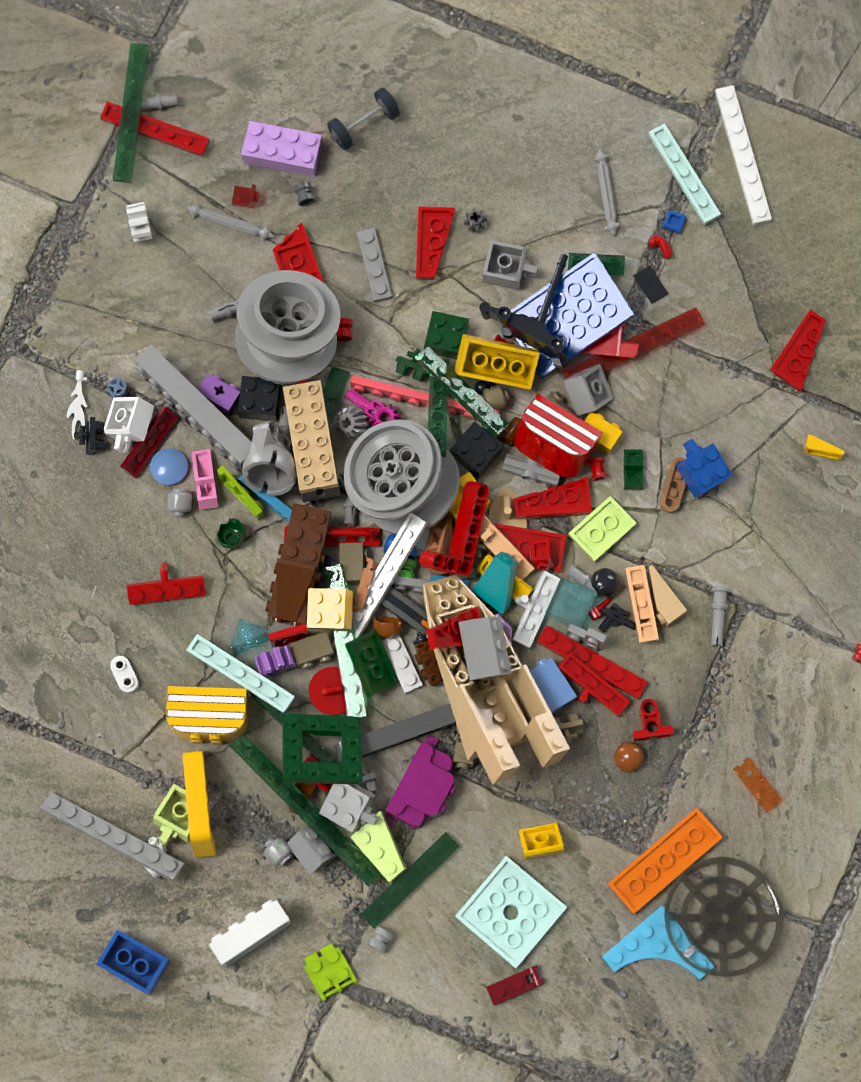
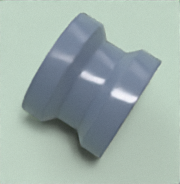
(115, 385)

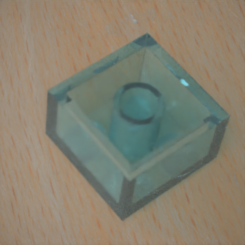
(570, 603)

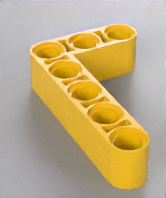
(197, 805)

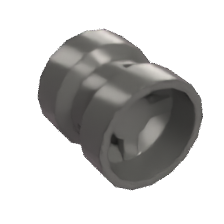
(304, 193)

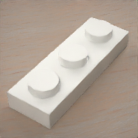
(402, 664)

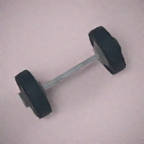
(340, 133)

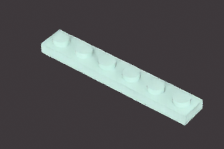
(684, 174)
(240, 673)

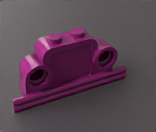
(423, 787)

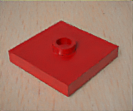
(288, 635)

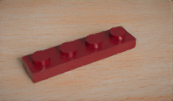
(145, 449)

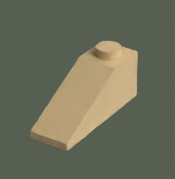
(666, 603)

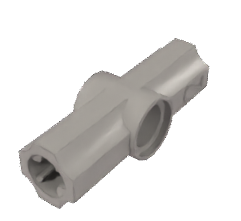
(529, 470)

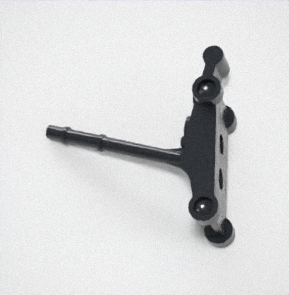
(529, 329)

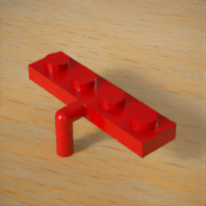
(166, 588)
(593, 685)

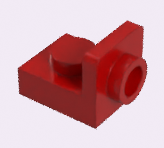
(541, 554)

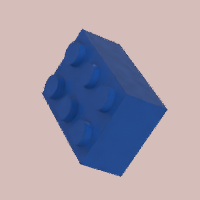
(133, 962)

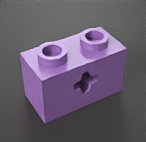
(223, 402)

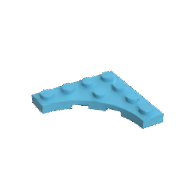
(651, 942)

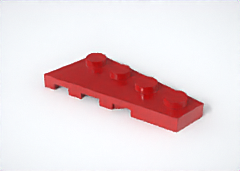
(431, 239)
(521, 540)

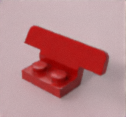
(613, 345)

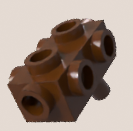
(430, 668)

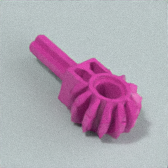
(373, 410)

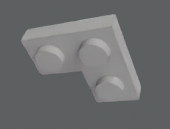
(593, 638)

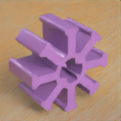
(275, 661)

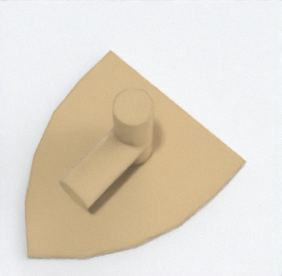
(503, 510)

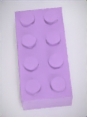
(282, 148)

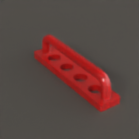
(371, 533)

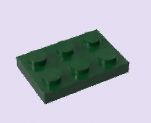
(371, 663)

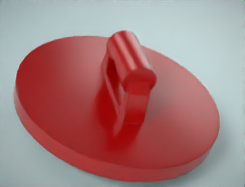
(327, 691)

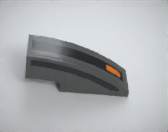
(405, 610)

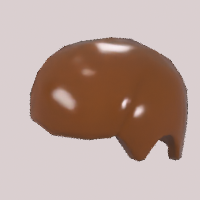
(388, 627)
(629, 756)

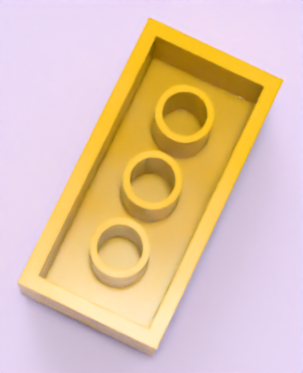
(496, 361)

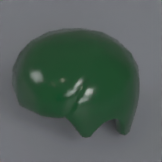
(231, 534)

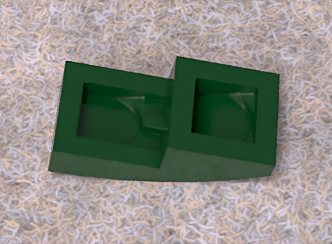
(633, 469)

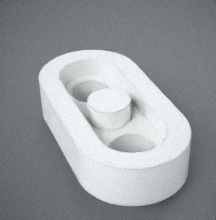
(123, 674)

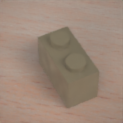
(352, 559)
(312, 650)

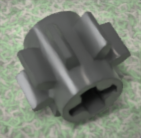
(475, 225)

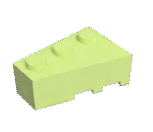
(380, 848)

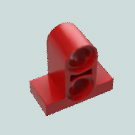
(651, 718)

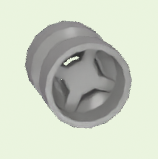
(380, 939)

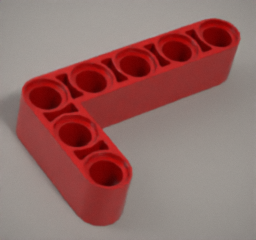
(465, 534)

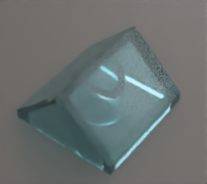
(247, 636)

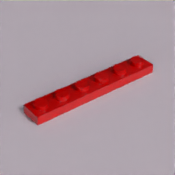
(160, 131)
(603, 667)

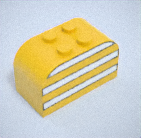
(207, 713)

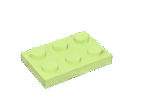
(602, 529)

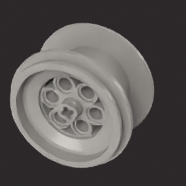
(285, 347)
(385, 464)

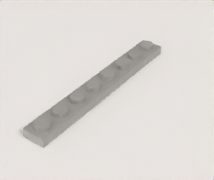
(112, 837)

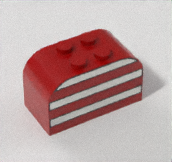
(555, 437)

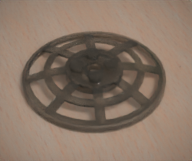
(735, 913)

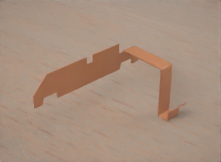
(365, 580)

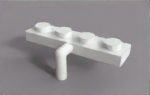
(534, 609)

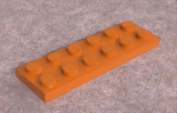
(665, 861)

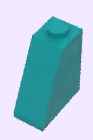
(498, 582)

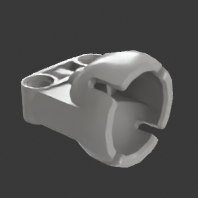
(270, 460)

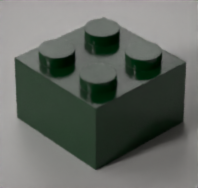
(445, 334)

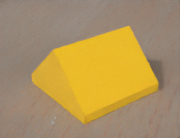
(541, 841)

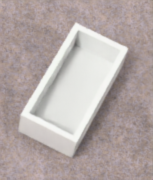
(250, 933)

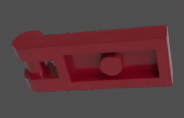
(514, 985)

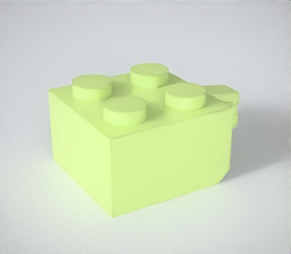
(173, 816)

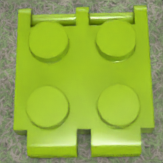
(328, 971)

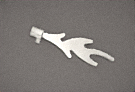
(75, 407)

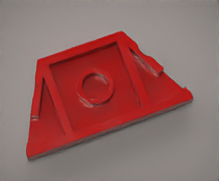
(297, 254)

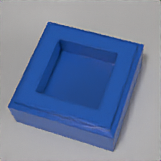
(674, 222)

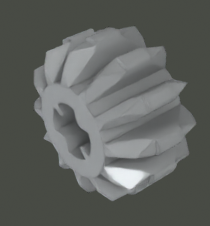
(352, 421)

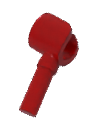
(595, 611)

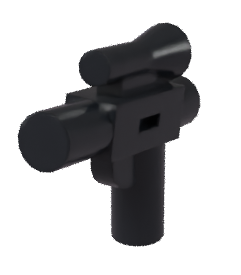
(614, 617)

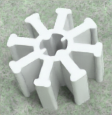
(139, 222)

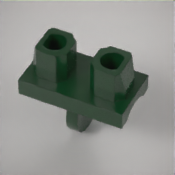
(404, 363)

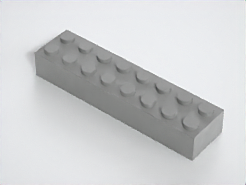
(193, 406)

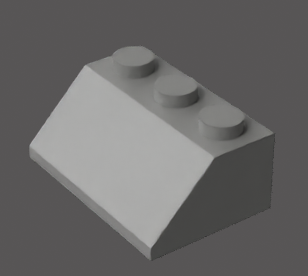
(485, 648)

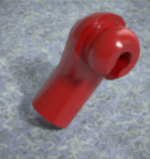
(662, 243)

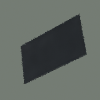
(650, 284)

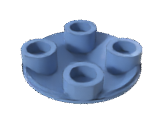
(169, 466)

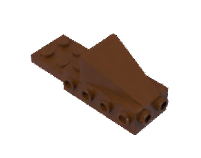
(299, 564)

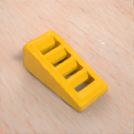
(820, 448)

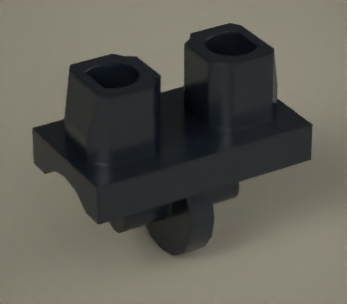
(92, 427)

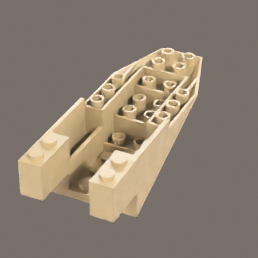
(491, 711)

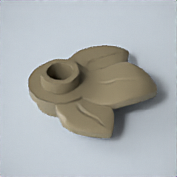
(557, 398)

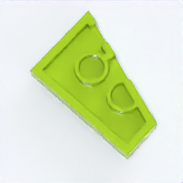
(240, 493)

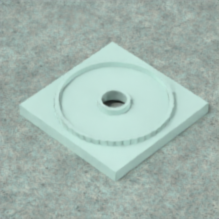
(511, 887)

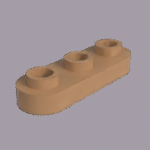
(669, 493)

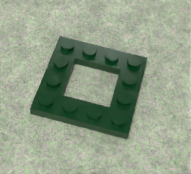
(296, 770)

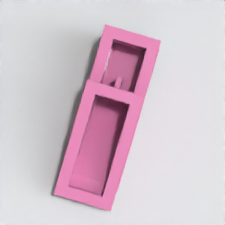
(204, 479)

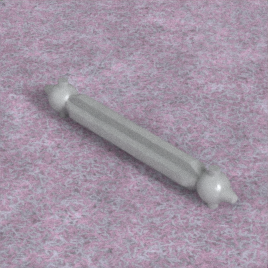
(606, 190)
(230, 222)

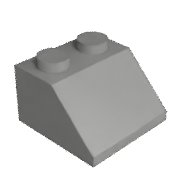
(588, 390)

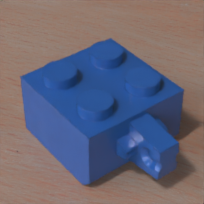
(702, 468)

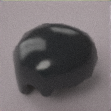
(605, 582)

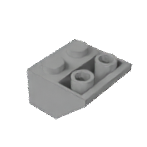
(311, 850)

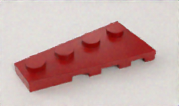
(797, 354)
(555, 501)
(448, 632)

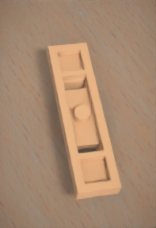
(499, 543)
(641, 604)

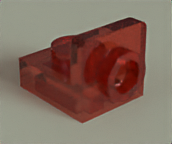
(245, 196)

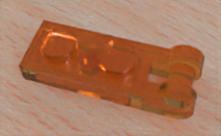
(757, 785)

